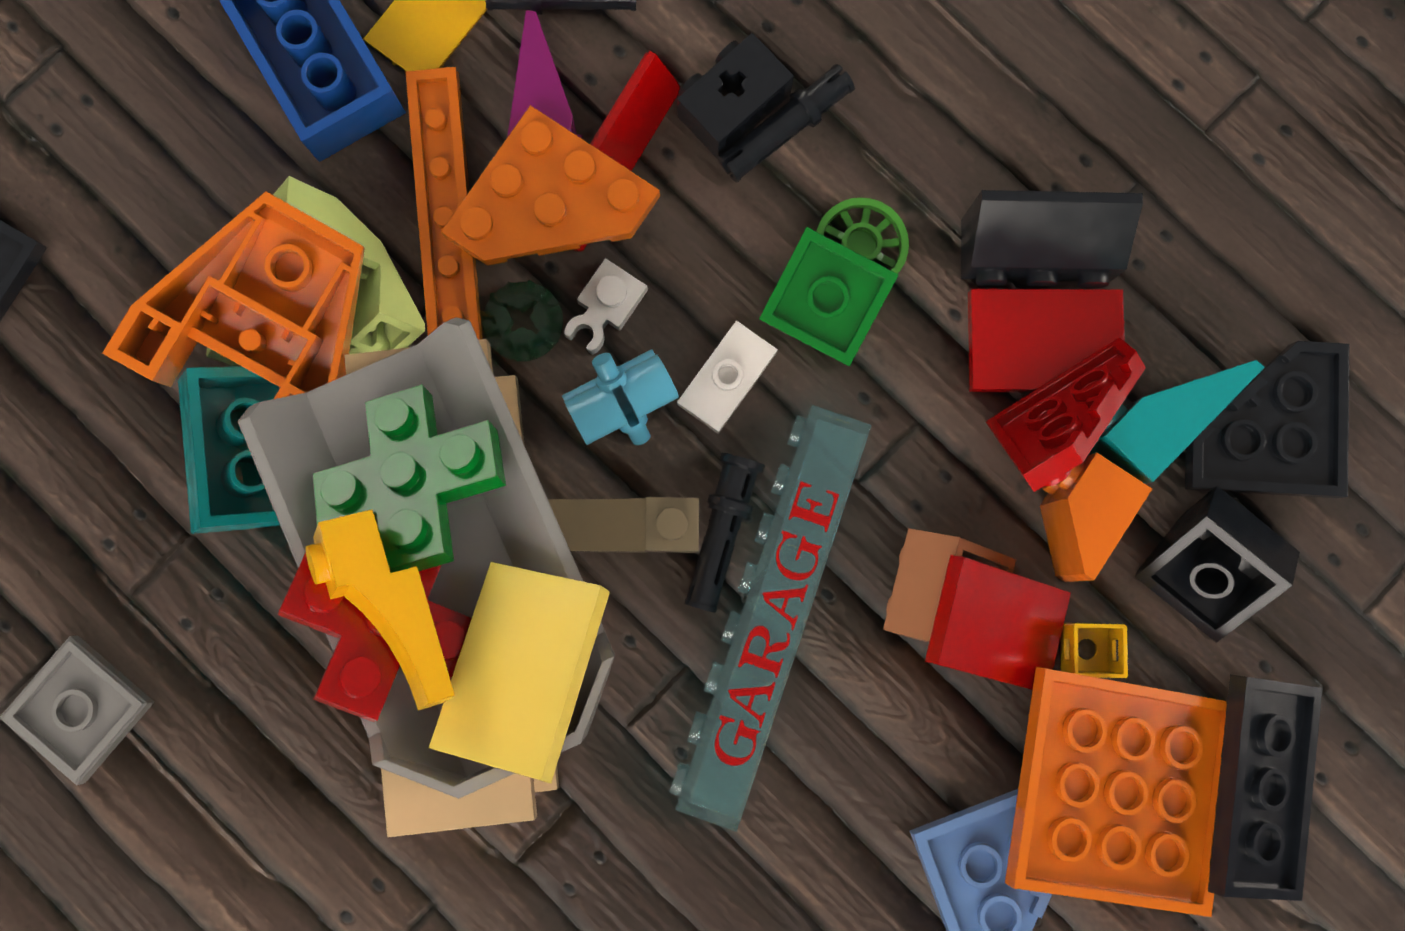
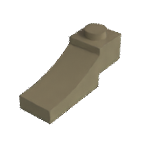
(629, 524)

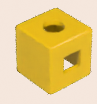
(1104, 661)

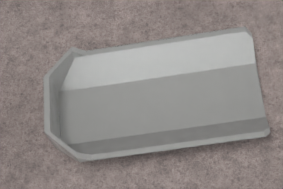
(502, 526)

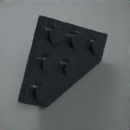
(1282, 429)

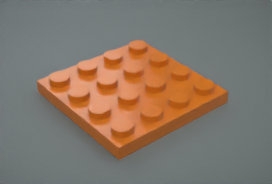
(1117, 793)

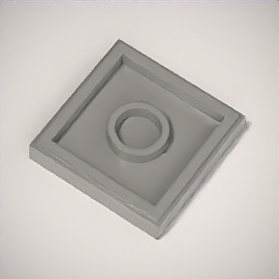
(76, 710)

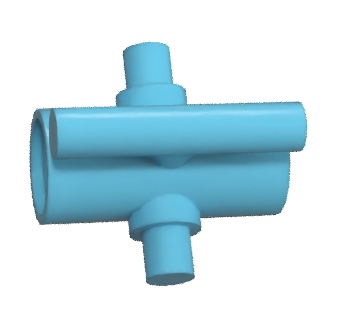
(620, 397)

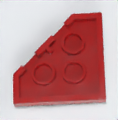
(1065, 417)

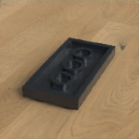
(1265, 789)

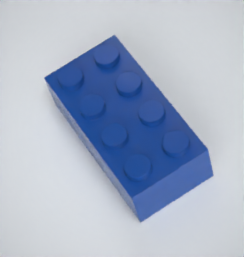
(316, 69)

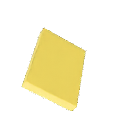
(520, 671)

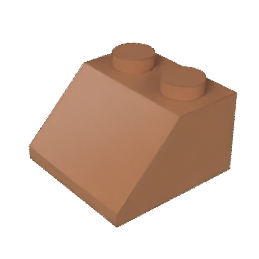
(921, 579)

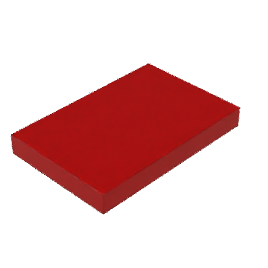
(1036, 334)
(996, 623)

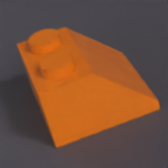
(1089, 516)

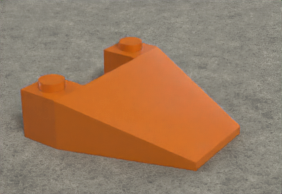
(261, 292)

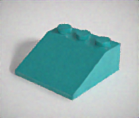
(219, 468)

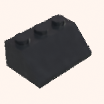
(1048, 237)

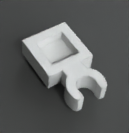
(609, 299)

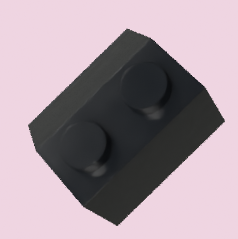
(1219, 565)

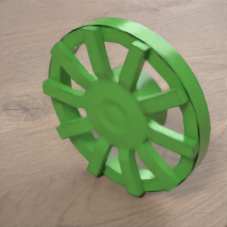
(864, 237)

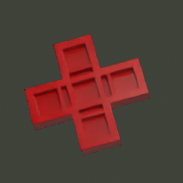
(362, 661)

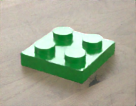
(828, 296)

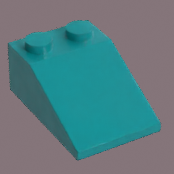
(1160, 426)

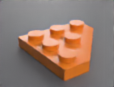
(548, 196)

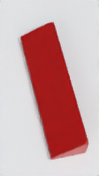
(637, 113)

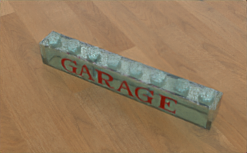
(772, 618)

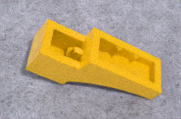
(354, 565)

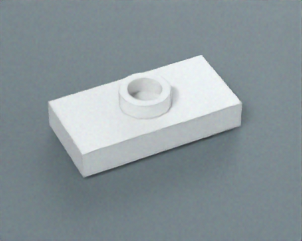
(727, 377)

